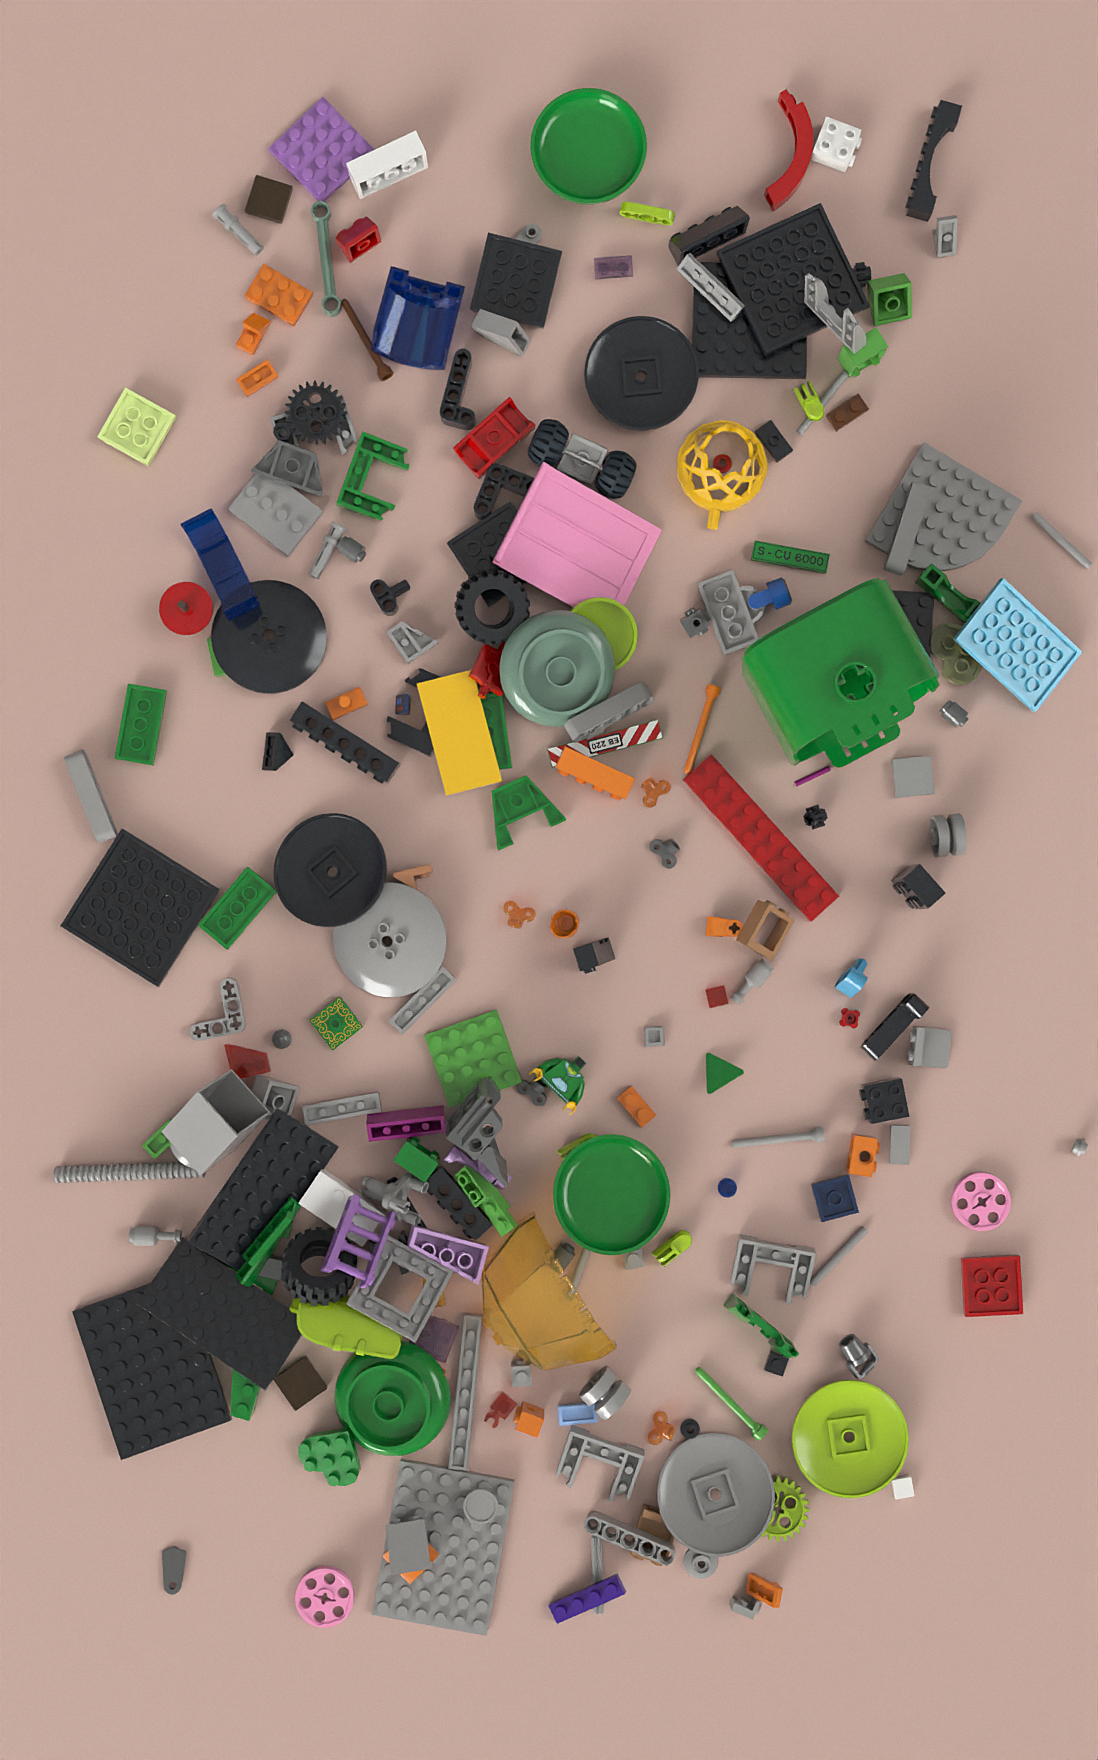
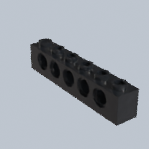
(305, 713)

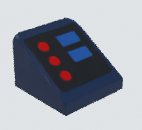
(402, 704)

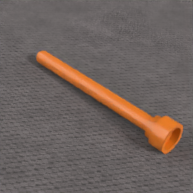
(712, 693)

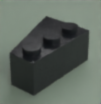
(593, 955)

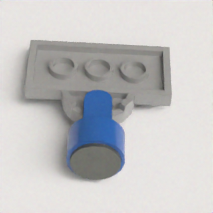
(737, 608)

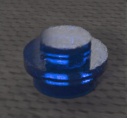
(727, 1187)

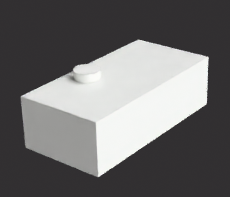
(387, 165)
(328, 1198)

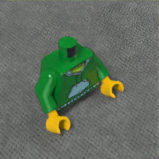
(563, 1079)

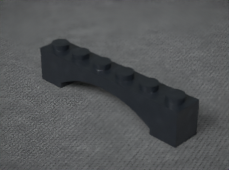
(922, 202)

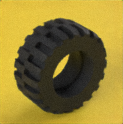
(466, 606)
(308, 1287)

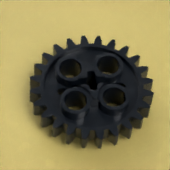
(327, 401)

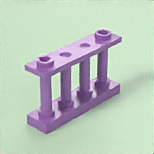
(339, 1243)

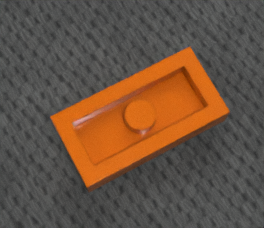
(257, 378)
(636, 1106)

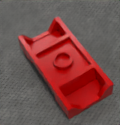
(493, 437)

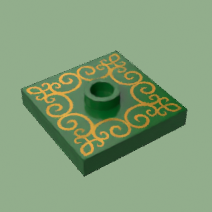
(336, 1023)

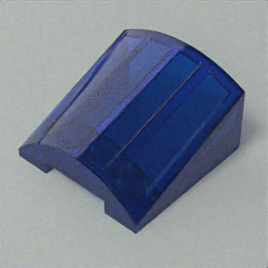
(416, 320)

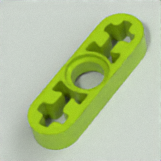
(647, 213)

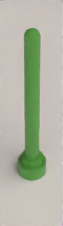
(758, 1430)

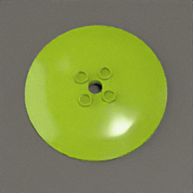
(857, 1465)

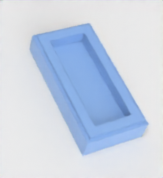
(576, 1414)

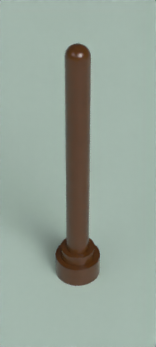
(384, 371)

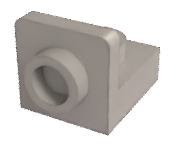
(521, 1373)
(743, 1607)

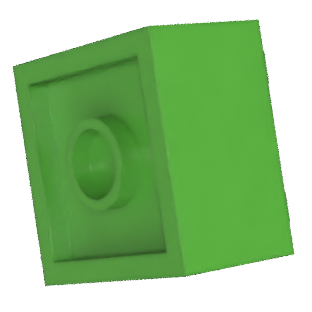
(866, 356)

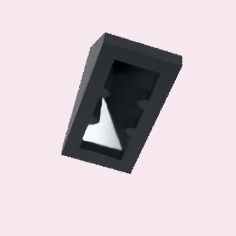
(275, 752)

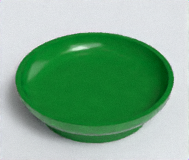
(588, 146)
(611, 1194)
(393, 1402)

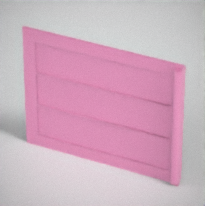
(575, 541)

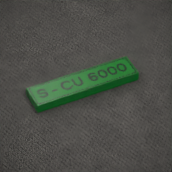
(790, 557)

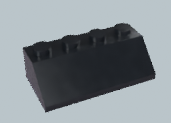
(709, 234)

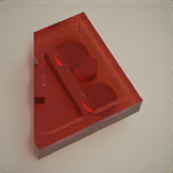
(247, 1061)

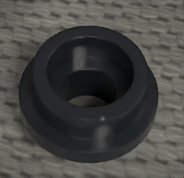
(689, 1422)

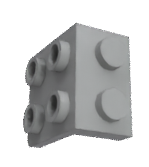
(929, 1047)

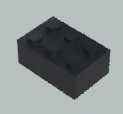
(917, 887)

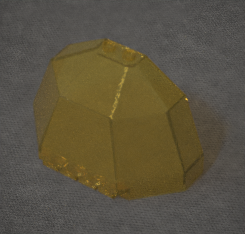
(533, 1306)

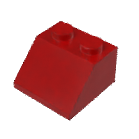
(358, 238)

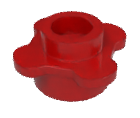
(854, 1018)

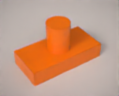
(346, 703)
(764, 1590)

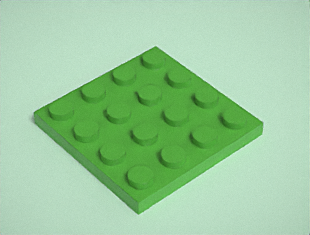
(472, 1052)

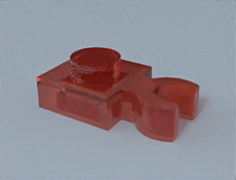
(501, 1407)

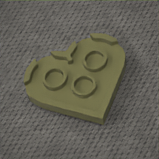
(957, 664)

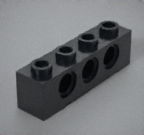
(471, 1230)

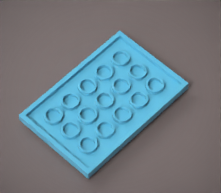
(1017, 645)

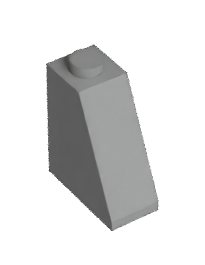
(501, 331)

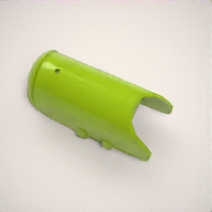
(345, 1329)

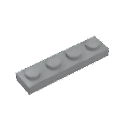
(710, 287)
(422, 1000)
(342, 1108)

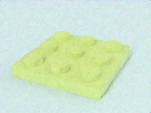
(137, 426)

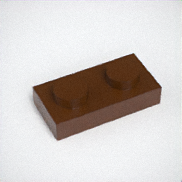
(847, 412)

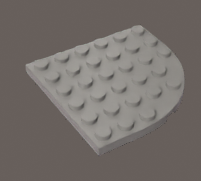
(960, 518)

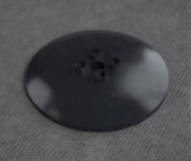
(646, 347)
(274, 663)
(304, 865)

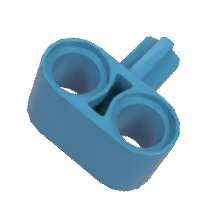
(852, 979)

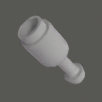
(754, 978)
(150, 1235)

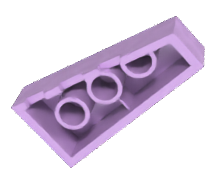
(454, 1252)

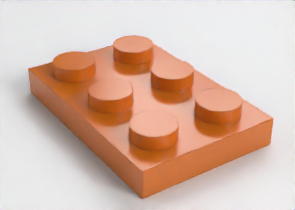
(279, 295)

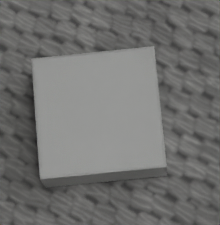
(654, 1036)

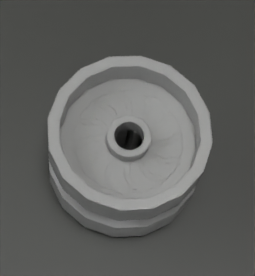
(948, 835)

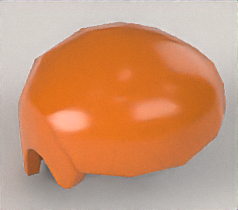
(564, 924)

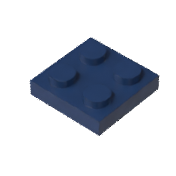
(834, 1198)

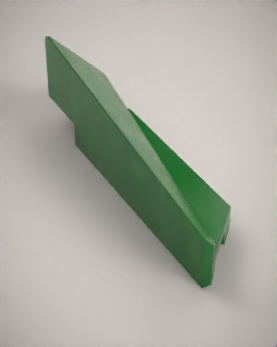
(266, 1242)

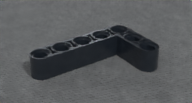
(498, 483)

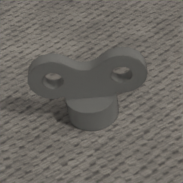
(666, 851)
(534, 1090)

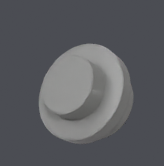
(1079, 1147)

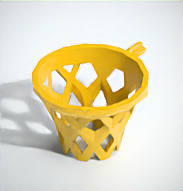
(702, 496)

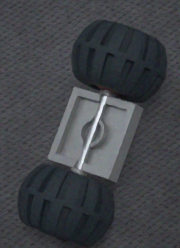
(582, 458)

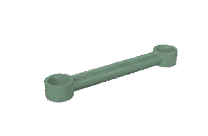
(326, 258)

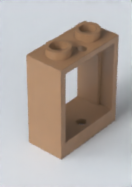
(754, 924)

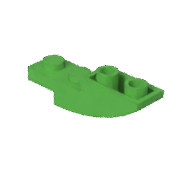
(483, 1193)

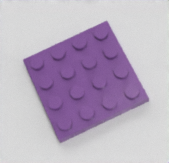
(319, 148)

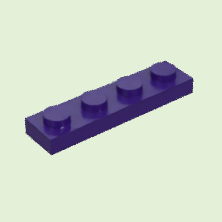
(587, 1598)

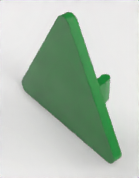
(719, 1073)

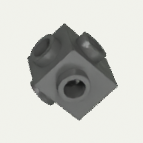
(692, 628)

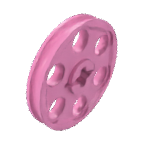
(989, 1203)
(334, 1598)

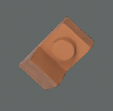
(408, 876)

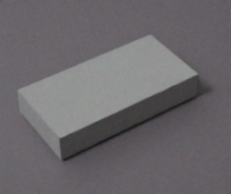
(899, 1144)

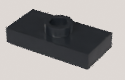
(774, 441)

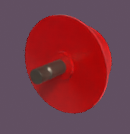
(186, 608)

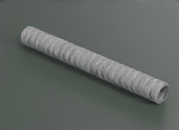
(124, 1172)

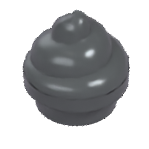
(281, 1039)

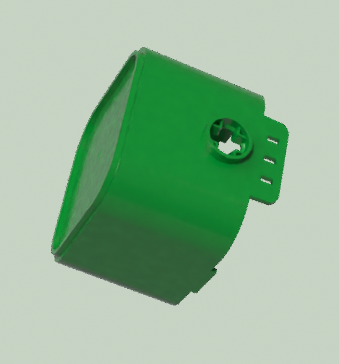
(840, 675)

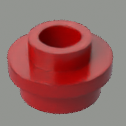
(723, 469)

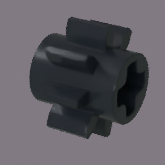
(862, 273)
(815, 817)

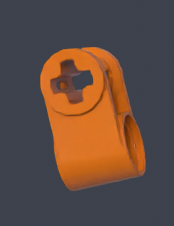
(720, 927)

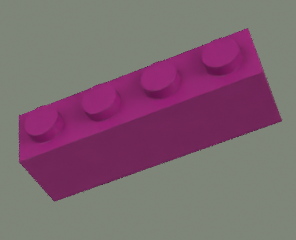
(406, 1123)

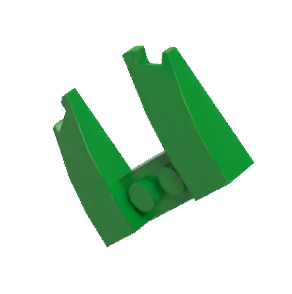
(369, 448)
(747, 1314)

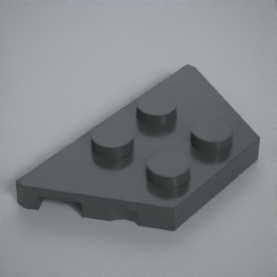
(292, 466)

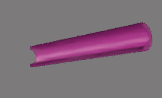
(814, 775)

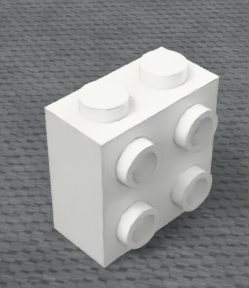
(836, 145)

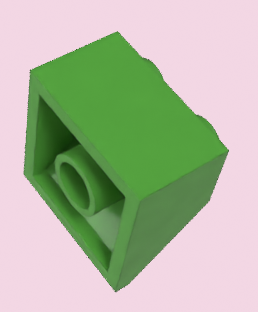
(890, 299)

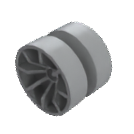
(607, 1395)

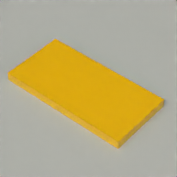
(459, 733)

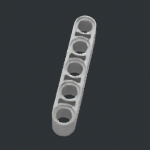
(907, 528)
(609, 712)
(90, 796)
(635, 1546)

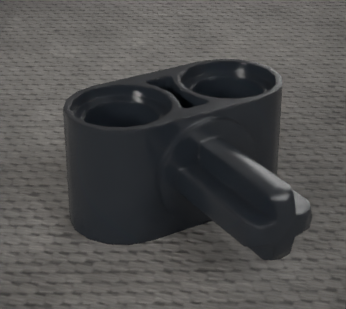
(389, 594)

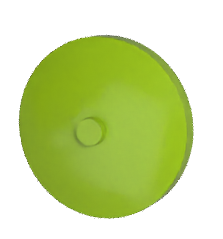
(615, 623)

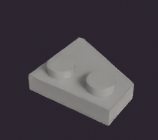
(410, 641)

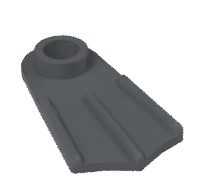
(173, 1568)

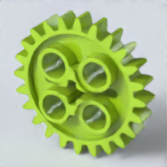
(794, 1513)

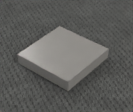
(912, 776)

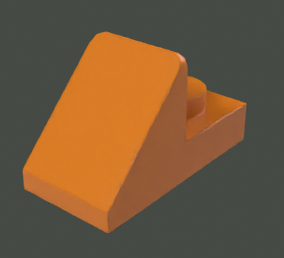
(253, 332)

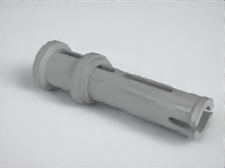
(232, 224)
(330, 543)

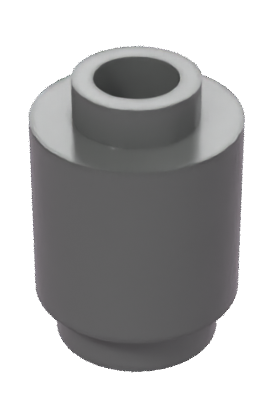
(351, 549)
(954, 714)
(564, 1254)

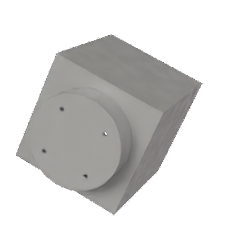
(214, 1122)

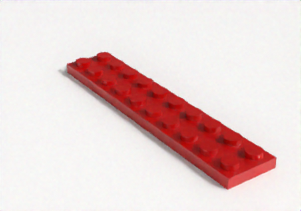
(761, 838)

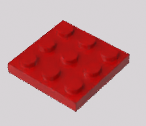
(992, 1285)

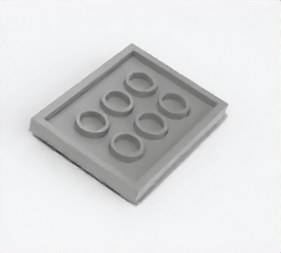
(275, 512)

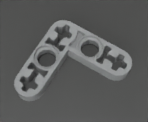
(226, 1022)

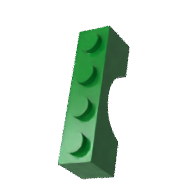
(938, 585)

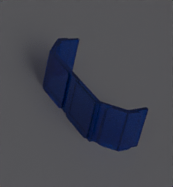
(221, 564)

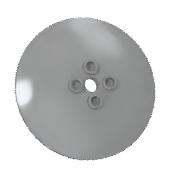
(416, 947)
(745, 1502)

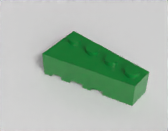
(243, 1396)

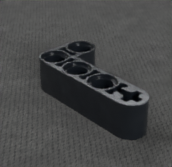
(459, 388)
(894, 1024)

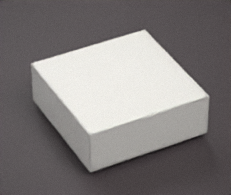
(902, 1487)

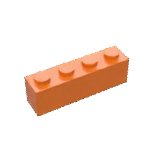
(594, 772)

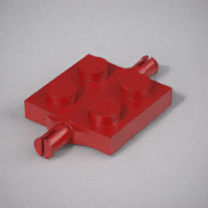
(487, 670)

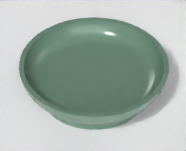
(556, 667)

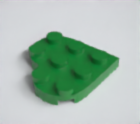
(332, 1454)

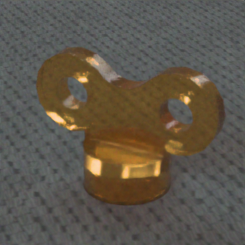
(653, 790)
(518, 914)
(662, 1429)

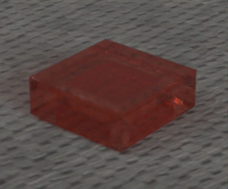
(716, 996)

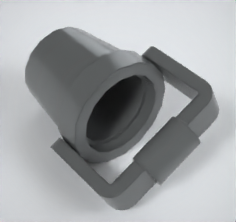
(856, 1354)

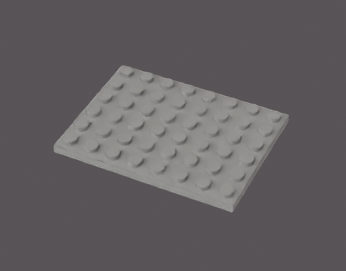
(464, 1575)

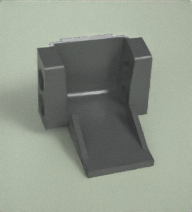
(467, 1130)

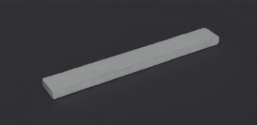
(465, 1391)

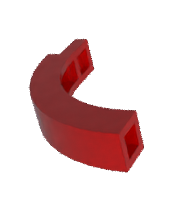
(785, 187)

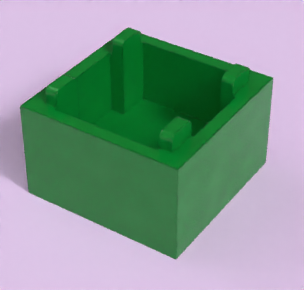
(417, 1159)

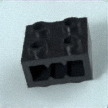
(884, 1100)

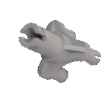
(395, 1195)

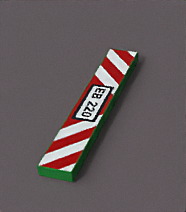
(611, 741)

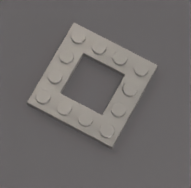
(406, 1324)

